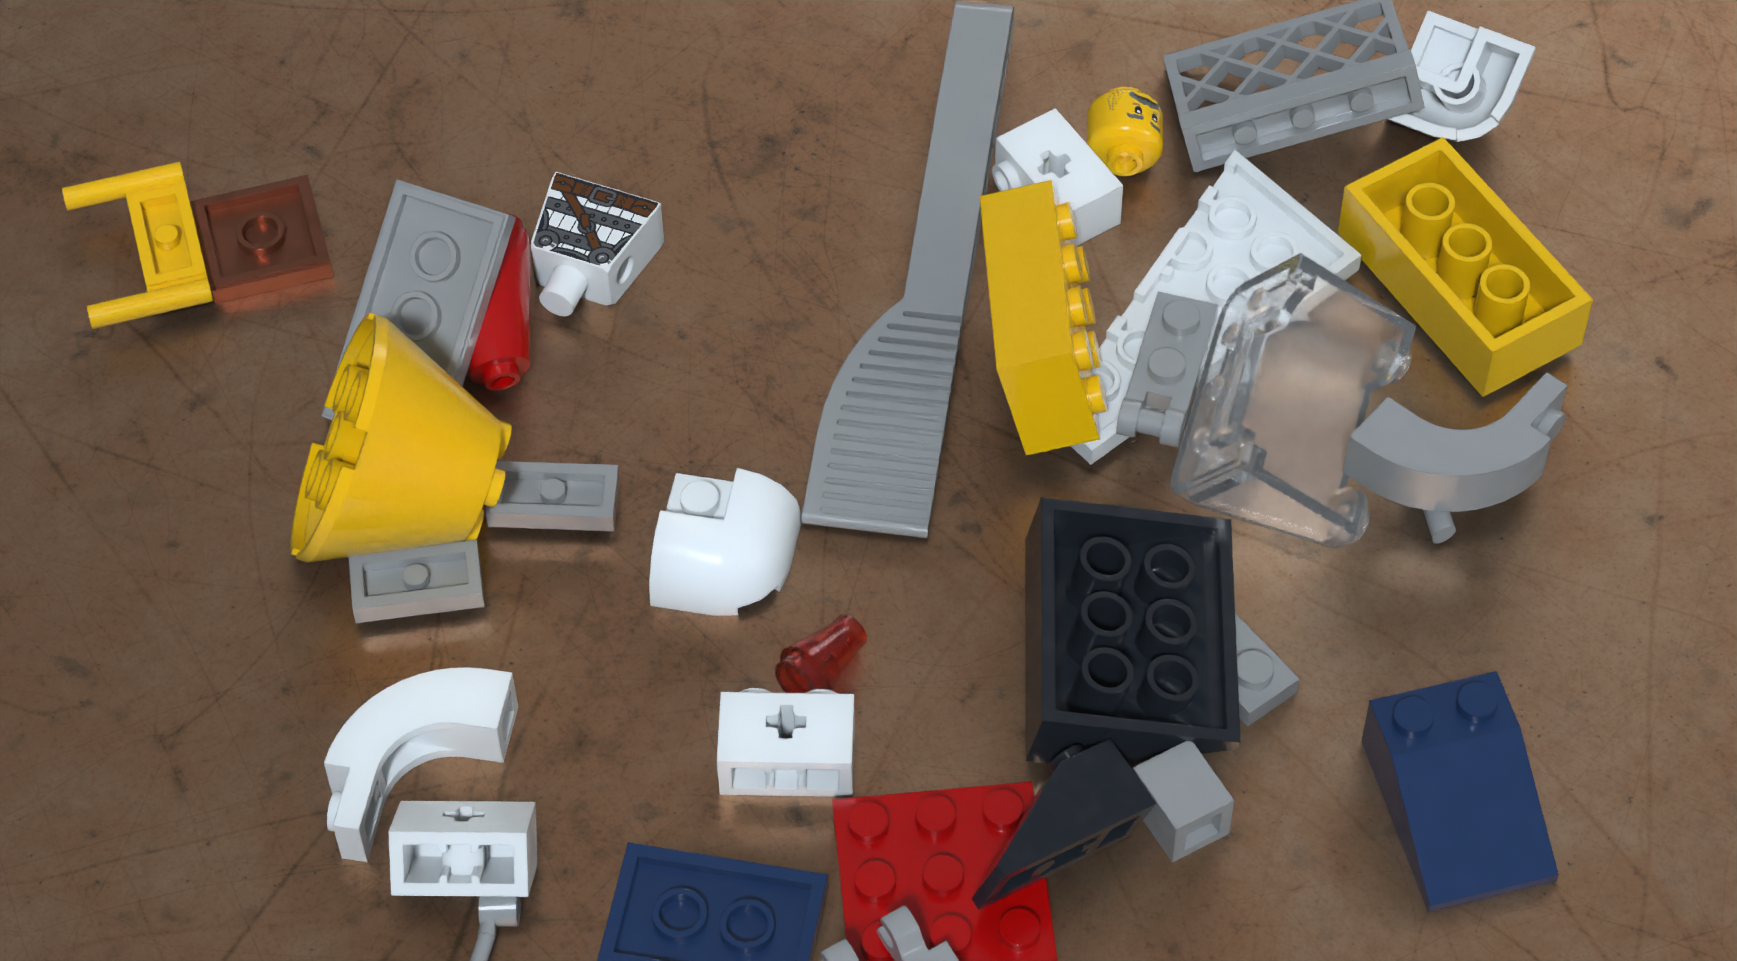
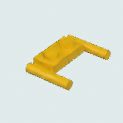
(164, 239)

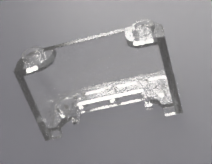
(1284, 396)

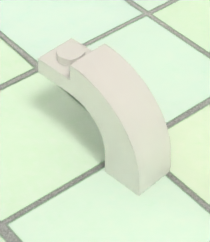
(407, 724)

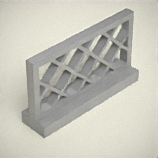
(1298, 104)

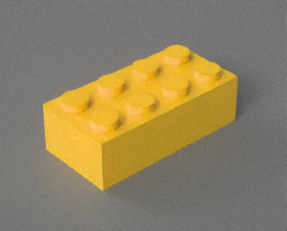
(1464, 266)
(1042, 317)

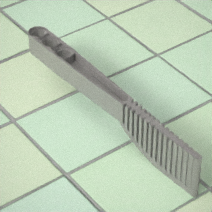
(893, 394)

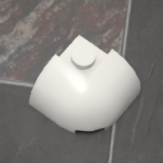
(1464, 78)
(722, 543)

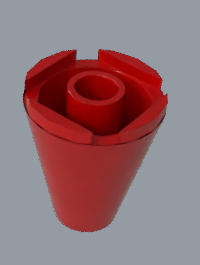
(504, 337)

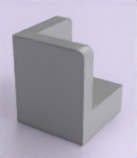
(1189, 800)

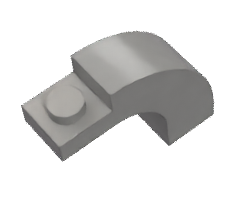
(1456, 468)

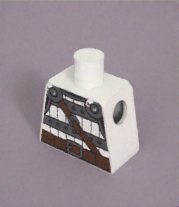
(591, 242)

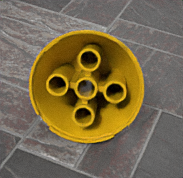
(402, 455)

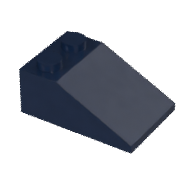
(1460, 790)

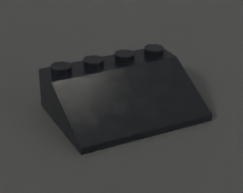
(1128, 631)

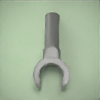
(494, 913)

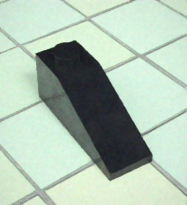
(1077, 812)

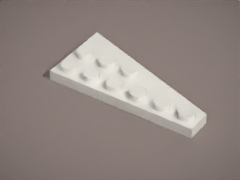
(1233, 236)

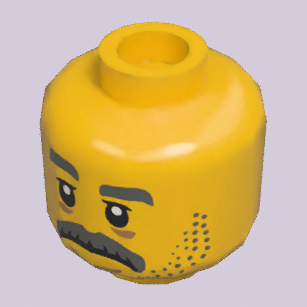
(1127, 129)

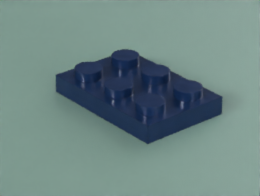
(711, 909)

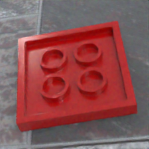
(932, 857)

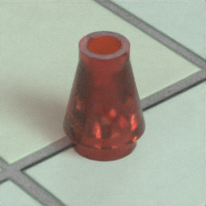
(820, 657)

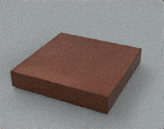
(261, 239)

